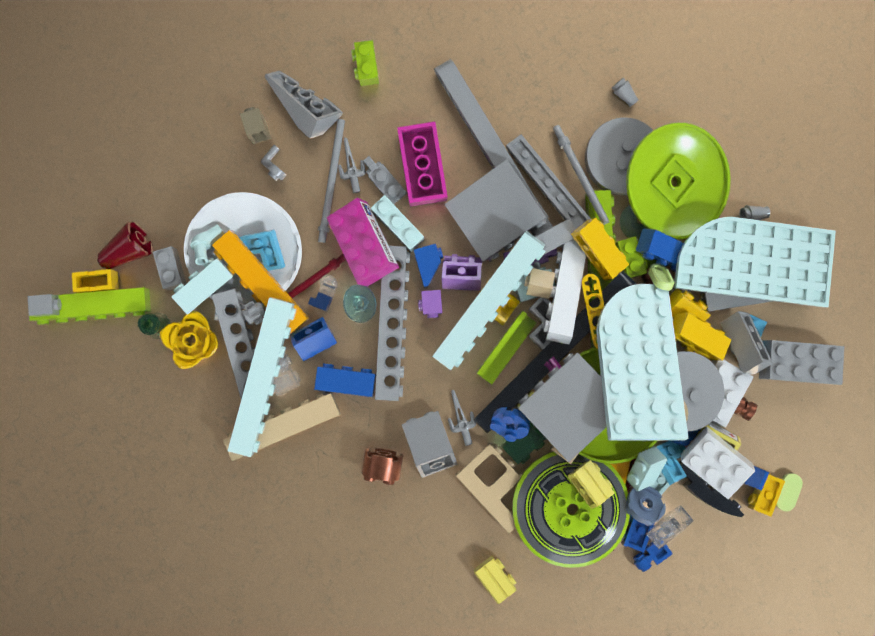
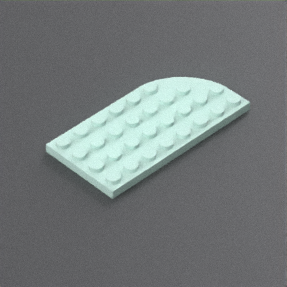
(758, 261)
(640, 366)

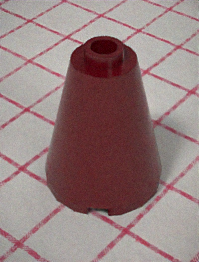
(125, 247)

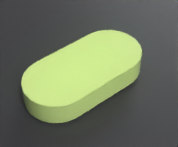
(661, 277)
(790, 492)

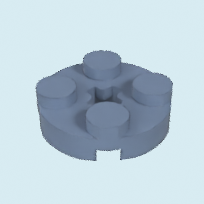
(639, 511)

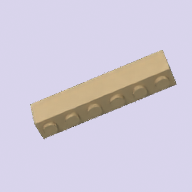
(294, 421)

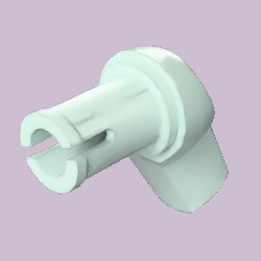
(204, 242)

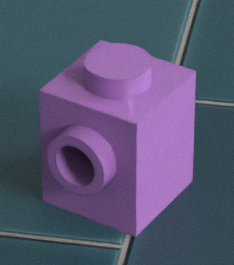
(431, 303)

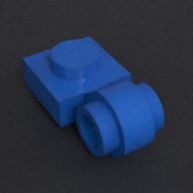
(643, 561)

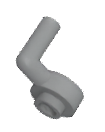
(274, 172)

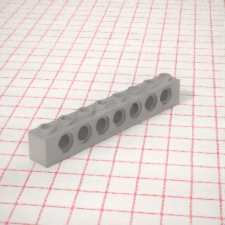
(383, 391)

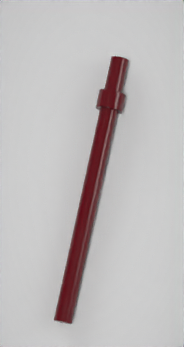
(333, 264)

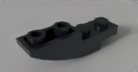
(709, 495)

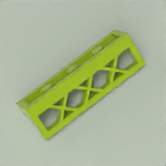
(506, 347)

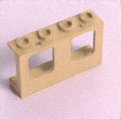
(491, 495)

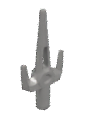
(352, 172)
(463, 425)

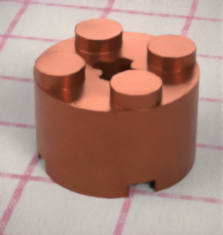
(382, 465)

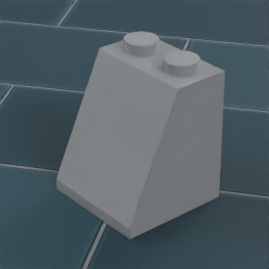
(429, 444)

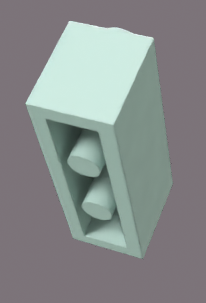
(397, 223)
(201, 285)

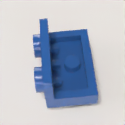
(635, 535)

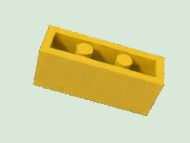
(600, 248)
(700, 336)

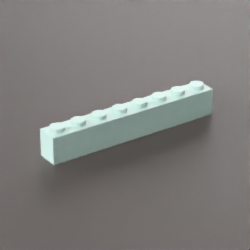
(489, 299)
(261, 377)

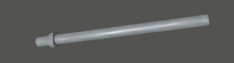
(323, 228)

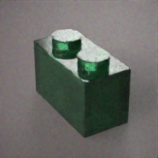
(521, 448)

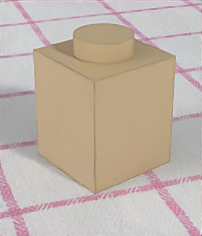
(539, 283)

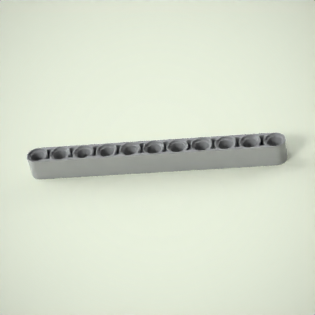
(476, 120)

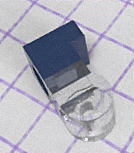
(327, 290)

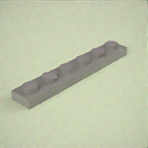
(547, 181)

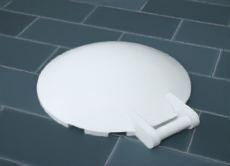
(247, 215)

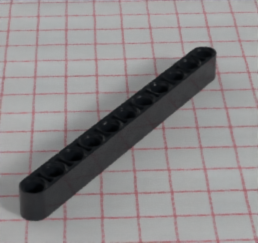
(536, 370)

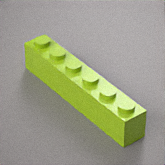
(99, 305)

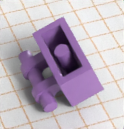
(462, 272)

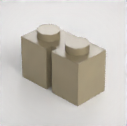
(255, 125)

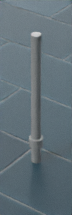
(564, 144)

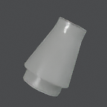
(625, 92)
(754, 212)

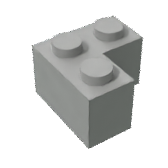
(539, 310)

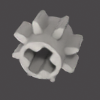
(254, 312)

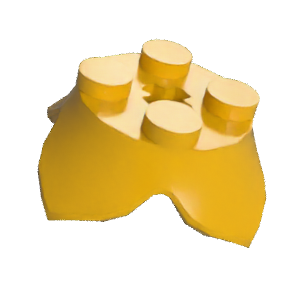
(176, 337)

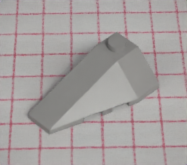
(307, 111)

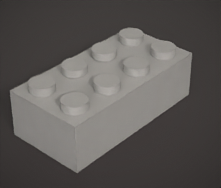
(804, 362)

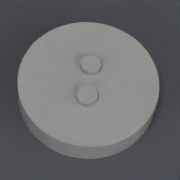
(611, 150)
(700, 389)

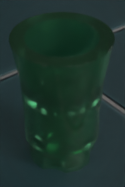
(159, 322)

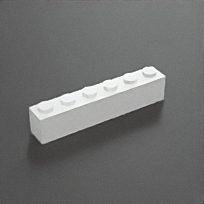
(565, 293)

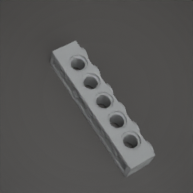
(236, 357)

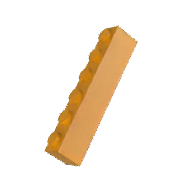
(254, 274)

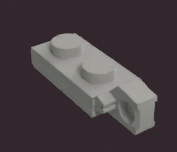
(384, 180)

